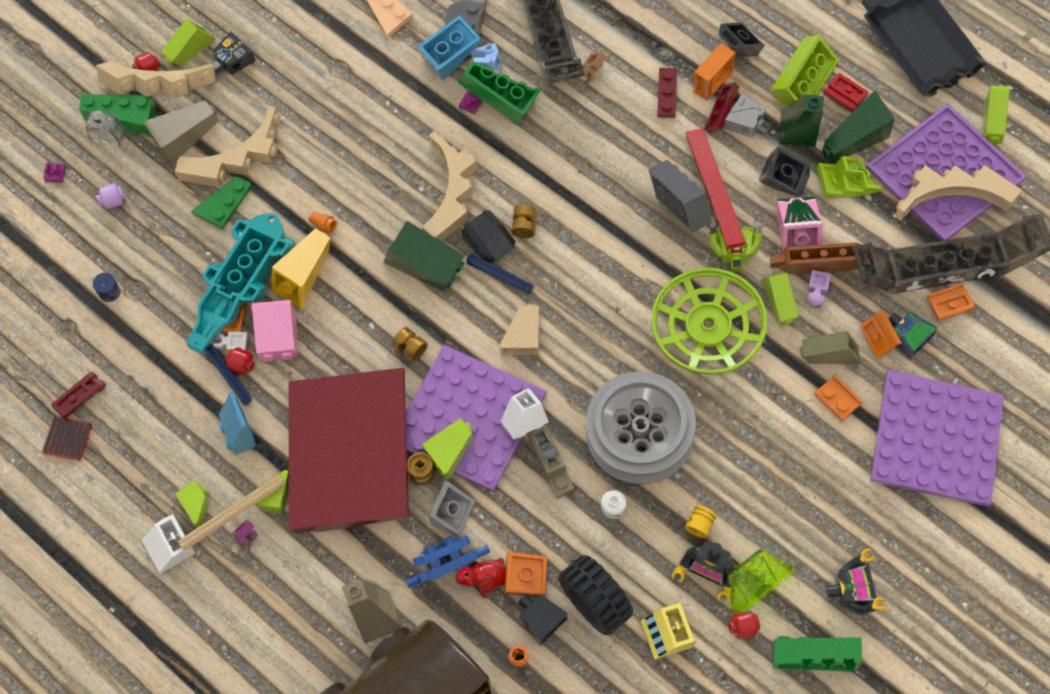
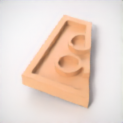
(390, 14)

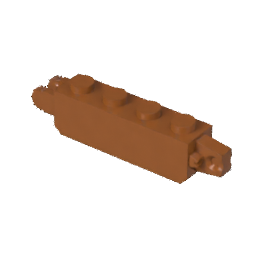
(816, 257)

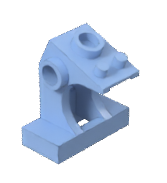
(487, 56)

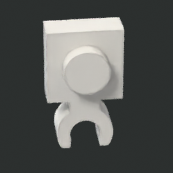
(234, 340)

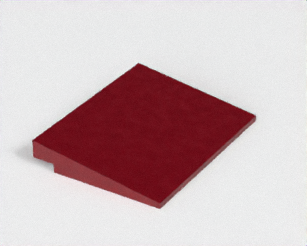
(347, 451)

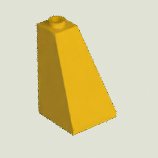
(299, 268)

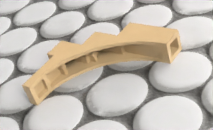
(172, 83)
(213, 169)
(982, 184)
(452, 211)

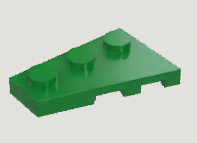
(223, 203)

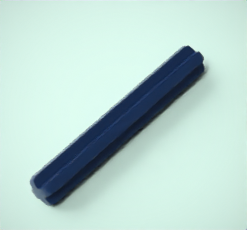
(500, 274)
(228, 375)

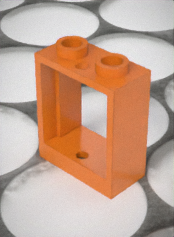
(714, 71)

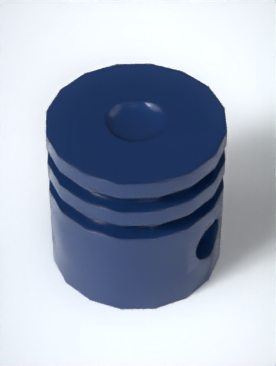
(106, 287)

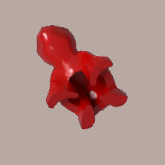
(486, 574)

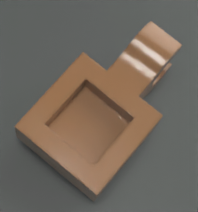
(593, 63)

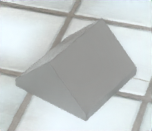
(451, 509)

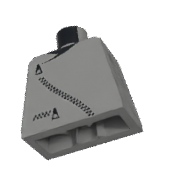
(746, 117)

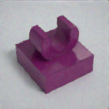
(470, 103)
(54, 172)
(243, 530)

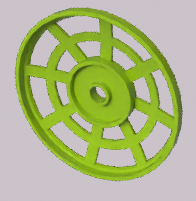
(709, 312)

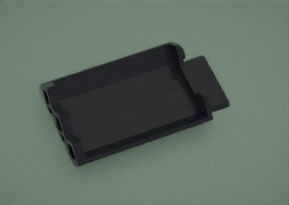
(924, 42)

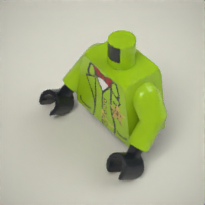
(737, 255)

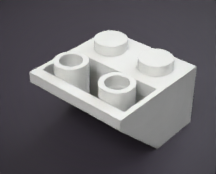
(523, 414)
(163, 544)

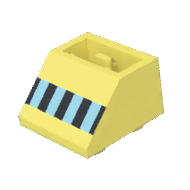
(668, 631)

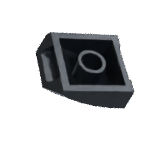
(740, 39)
(785, 172)
(487, 236)

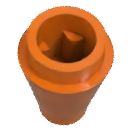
(323, 222)
(518, 652)

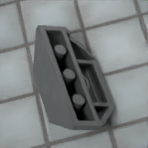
(471, 11)

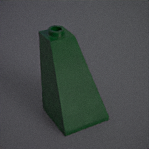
(801, 121)
(862, 129)

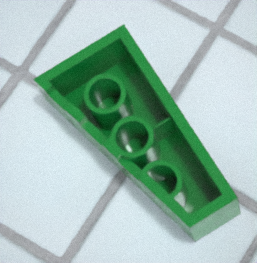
(499, 91)
(129, 109)
(817, 653)

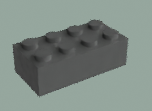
(680, 195)

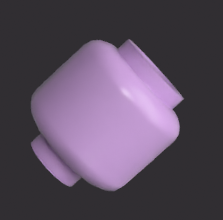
(110, 196)

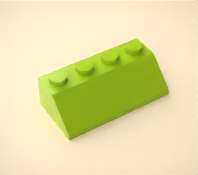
(805, 71)

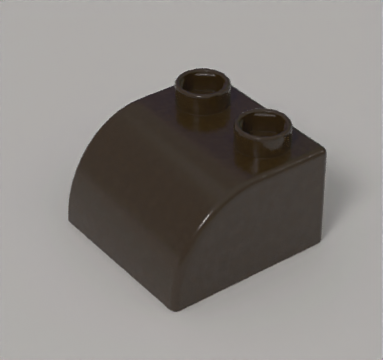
(418, 664)

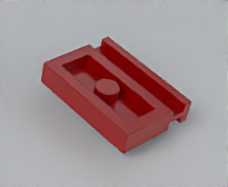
(845, 92)

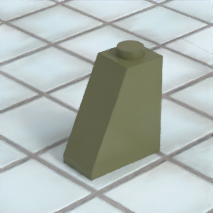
(830, 349)

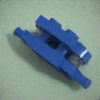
(432, 554)

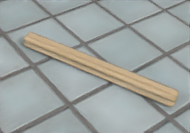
(230, 513)

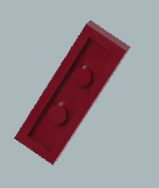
(667, 93)
(722, 107)

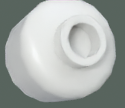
(613, 504)

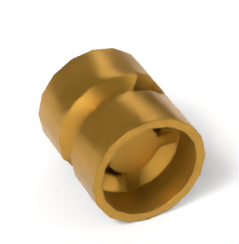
(524, 221)
(407, 342)
(421, 469)

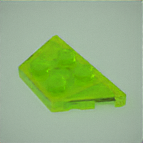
(756, 579)

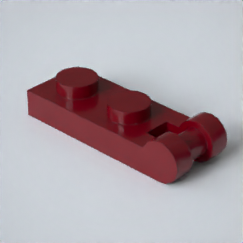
(78, 395)

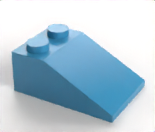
(449, 47)
(235, 426)

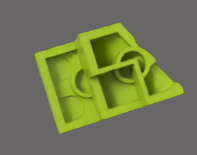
(846, 179)

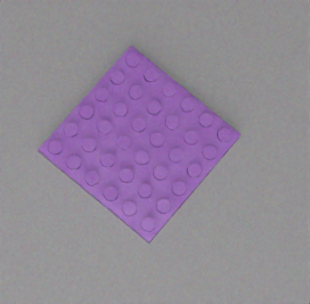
(941, 144)
(478, 395)
(937, 438)

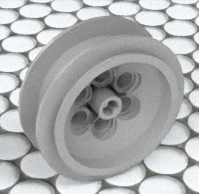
(658, 400)

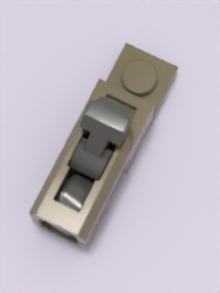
(551, 461)

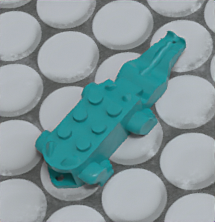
(239, 277)

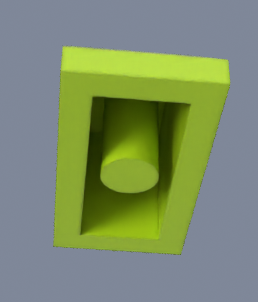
(276, 501)
(194, 502)

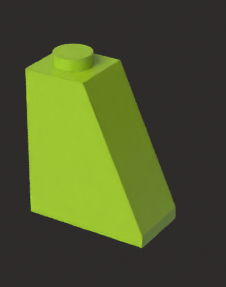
(186, 43)
(995, 114)
(780, 297)
(449, 447)

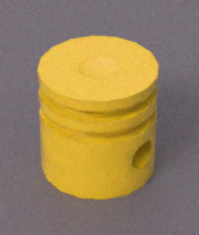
(700, 521)

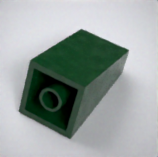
(424, 257)

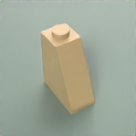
(523, 332)

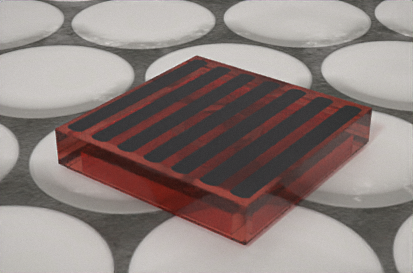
(67, 438)

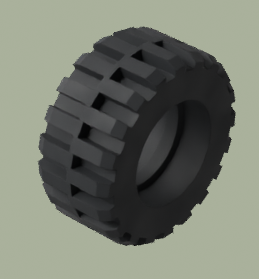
(595, 594)

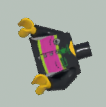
(709, 563)
(856, 587)

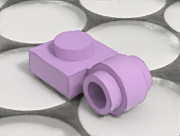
(818, 284)

